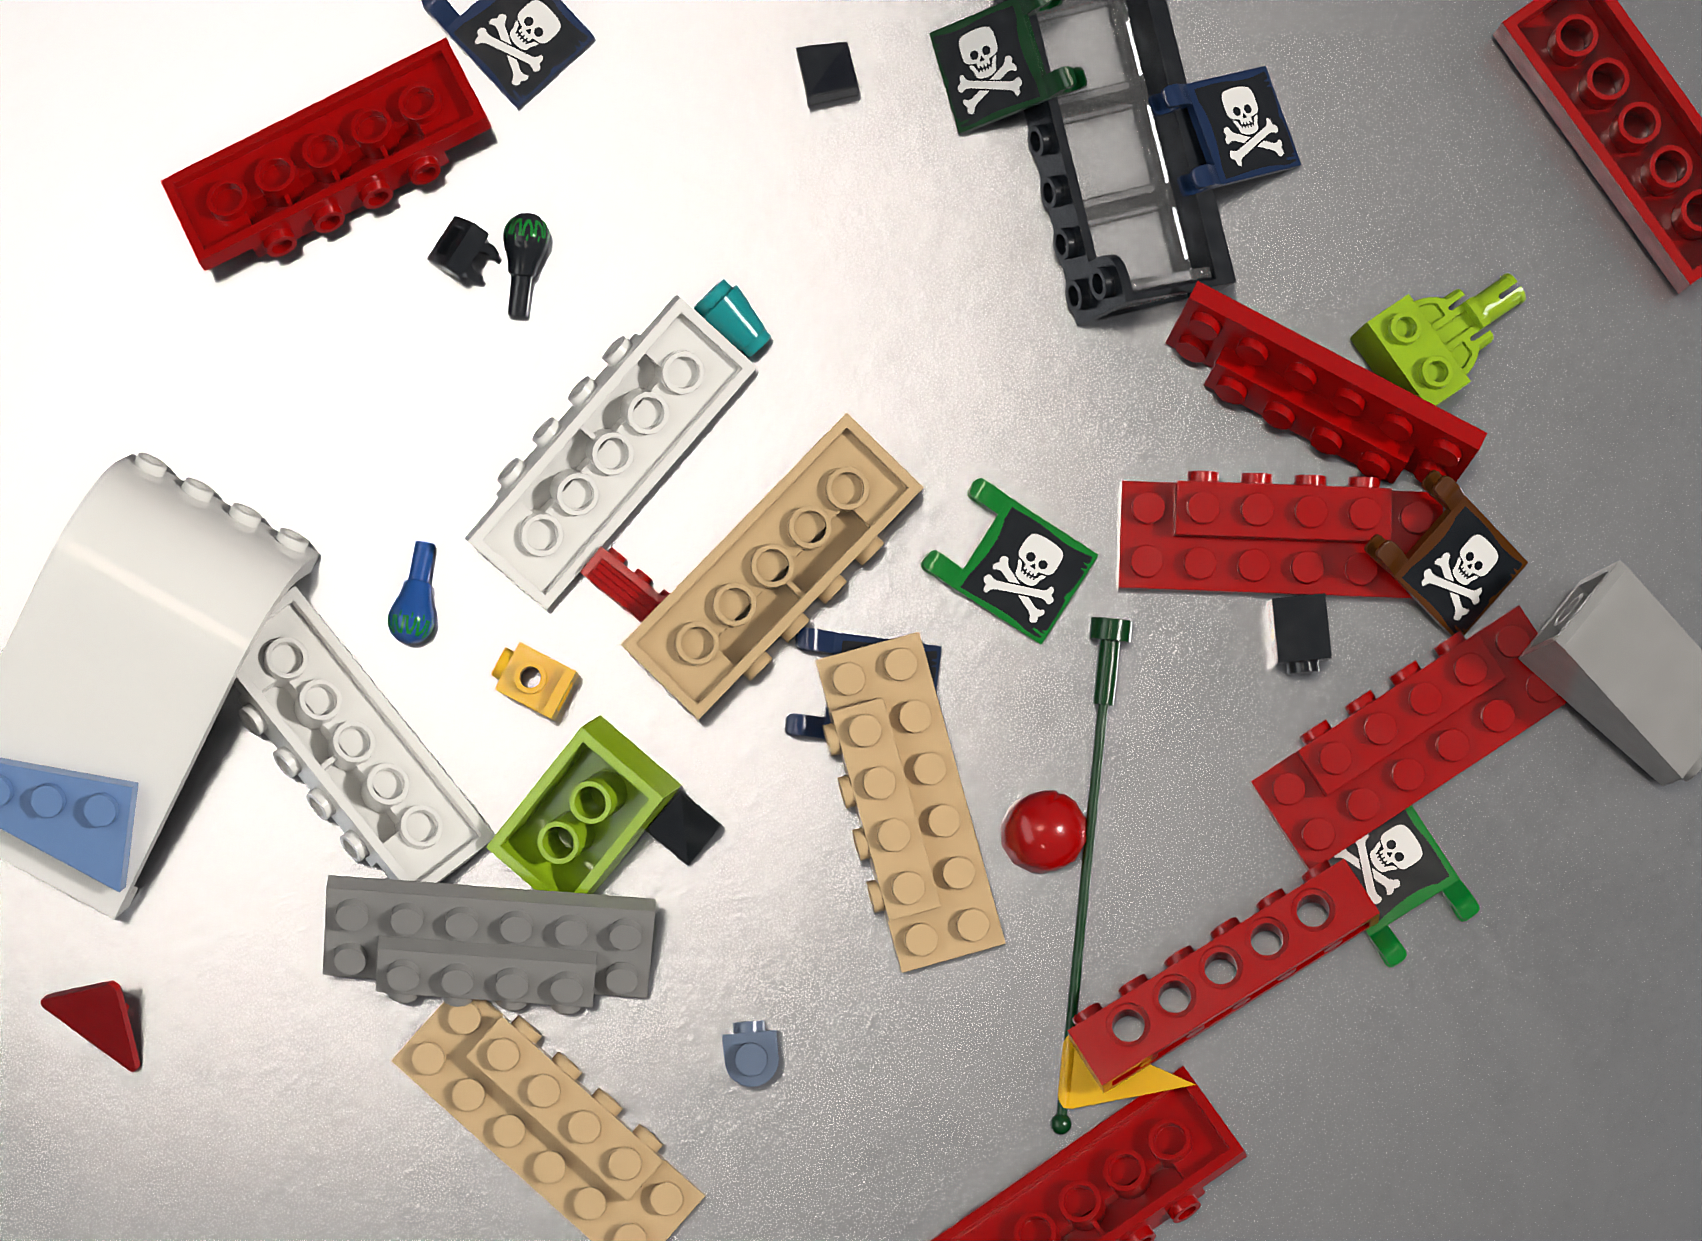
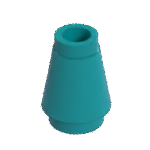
(733, 317)

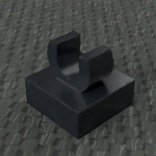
(459, 247)

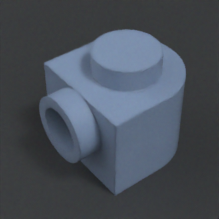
(751, 1053)

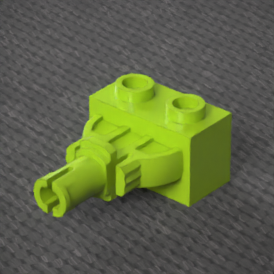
(1428, 345)

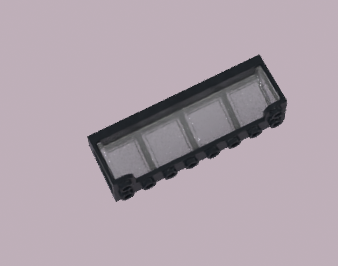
(1115, 166)

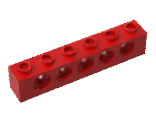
(1116, 1060)

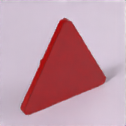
(99, 1017)

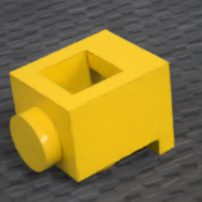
(552, 689)

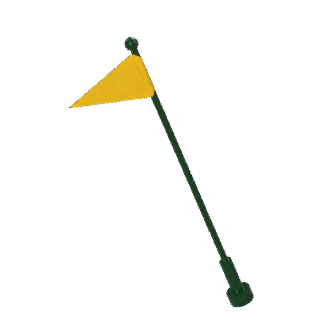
(1076, 1083)

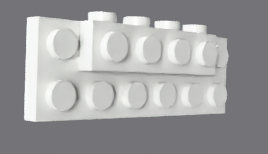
(607, 449)
(353, 750)

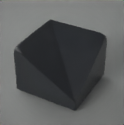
(826, 72)
(684, 828)

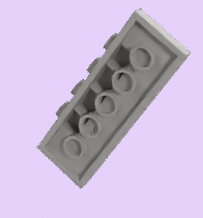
(487, 942)

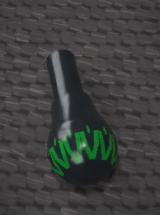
(525, 244)

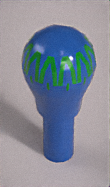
(412, 612)

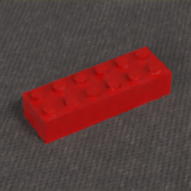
(1620, 118)

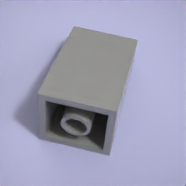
(1626, 671)

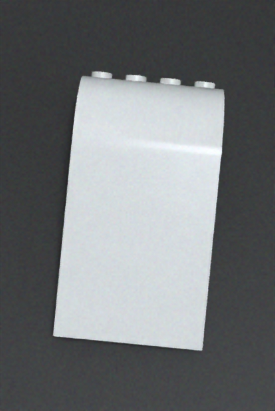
(137, 645)

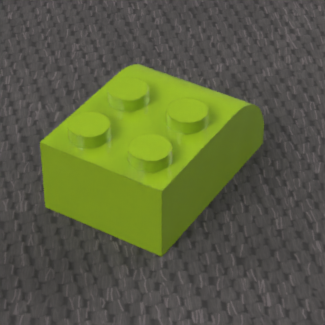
(584, 812)

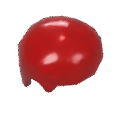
(1043, 831)

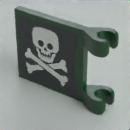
(996, 66)

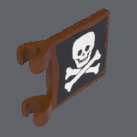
(1456, 563)

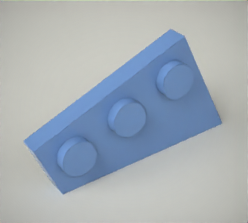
(71, 817)

